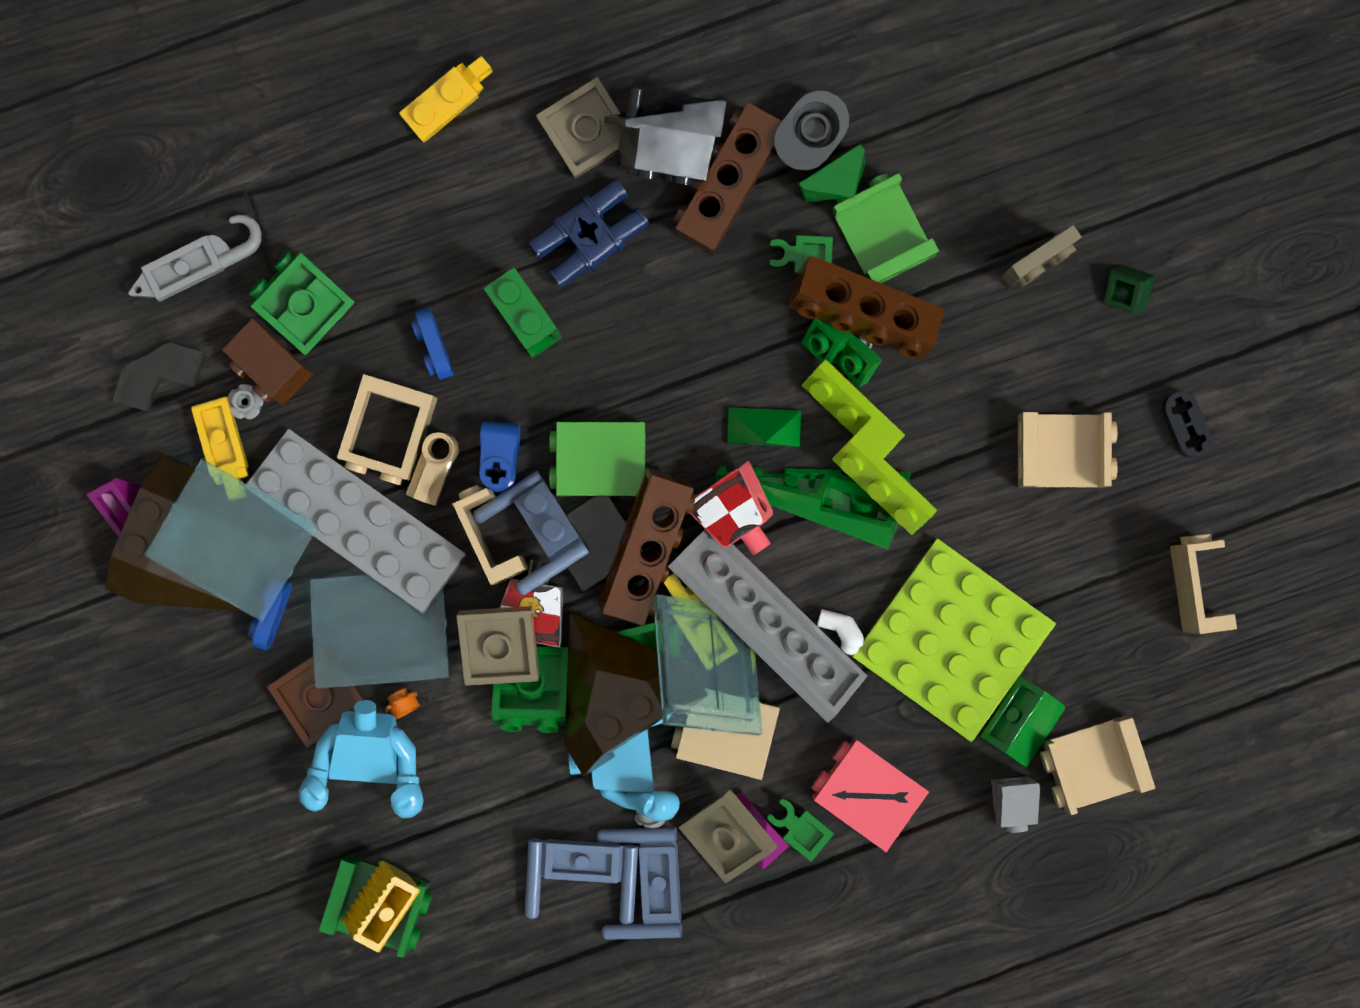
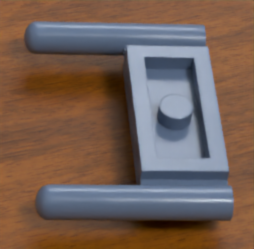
(547, 523)
(581, 863)
(658, 883)

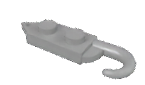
(194, 263)

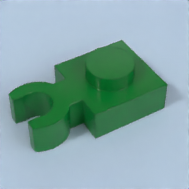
(805, 246)
(804, 832)

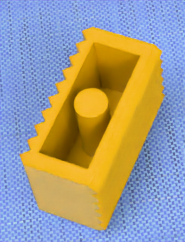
(380, 906)

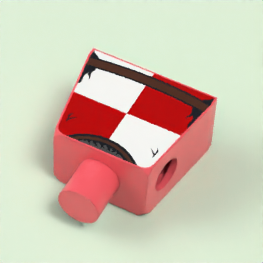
(735, 509)

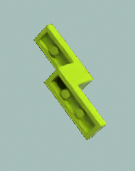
(865, 452)

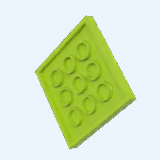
(954, 640)

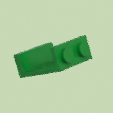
(523, 312)
(349, 882)

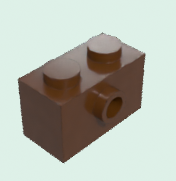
(266, 362)

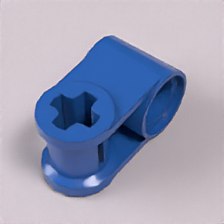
(499, 448)

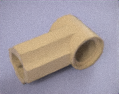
(432, 472)

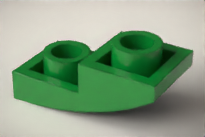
(843, 349)

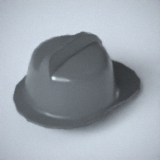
(811, 130)

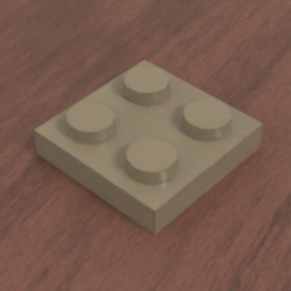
(579, 128)
(1052, 252)
(498, 645)
(728, 836)

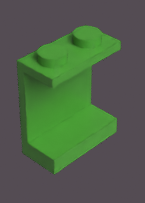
(883, 230)
(598, 458)

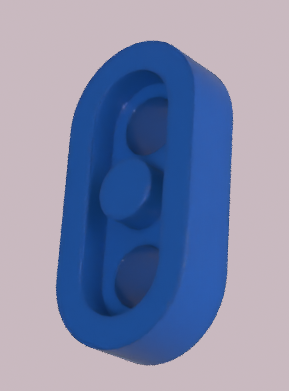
(427, 330)
(265, 632)

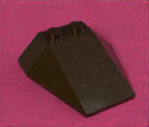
(140, 577)

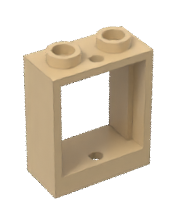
(394, 392)

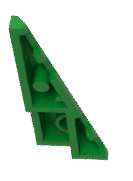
(828, 500)

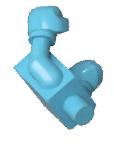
(364, 749)
(629, 780)

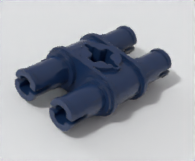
(590, 213)

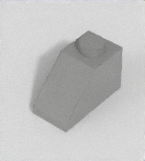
(1016, 803)

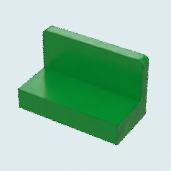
(1023, 721)

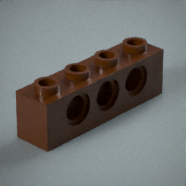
(709, 231)
(885, 304)
(654, 491)

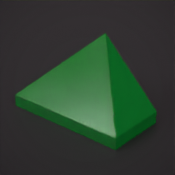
(836, 179)
(764, 427)

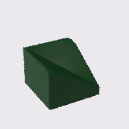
(1128, 289)

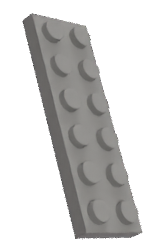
(358, 521)
(769, 624)

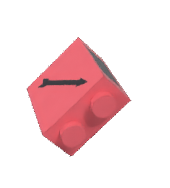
(868, 793)

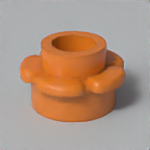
(402, 703)

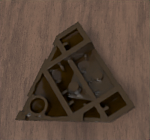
(609, 692)

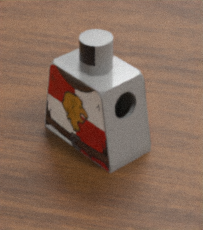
(546, 604)

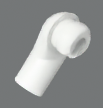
(846, 629)

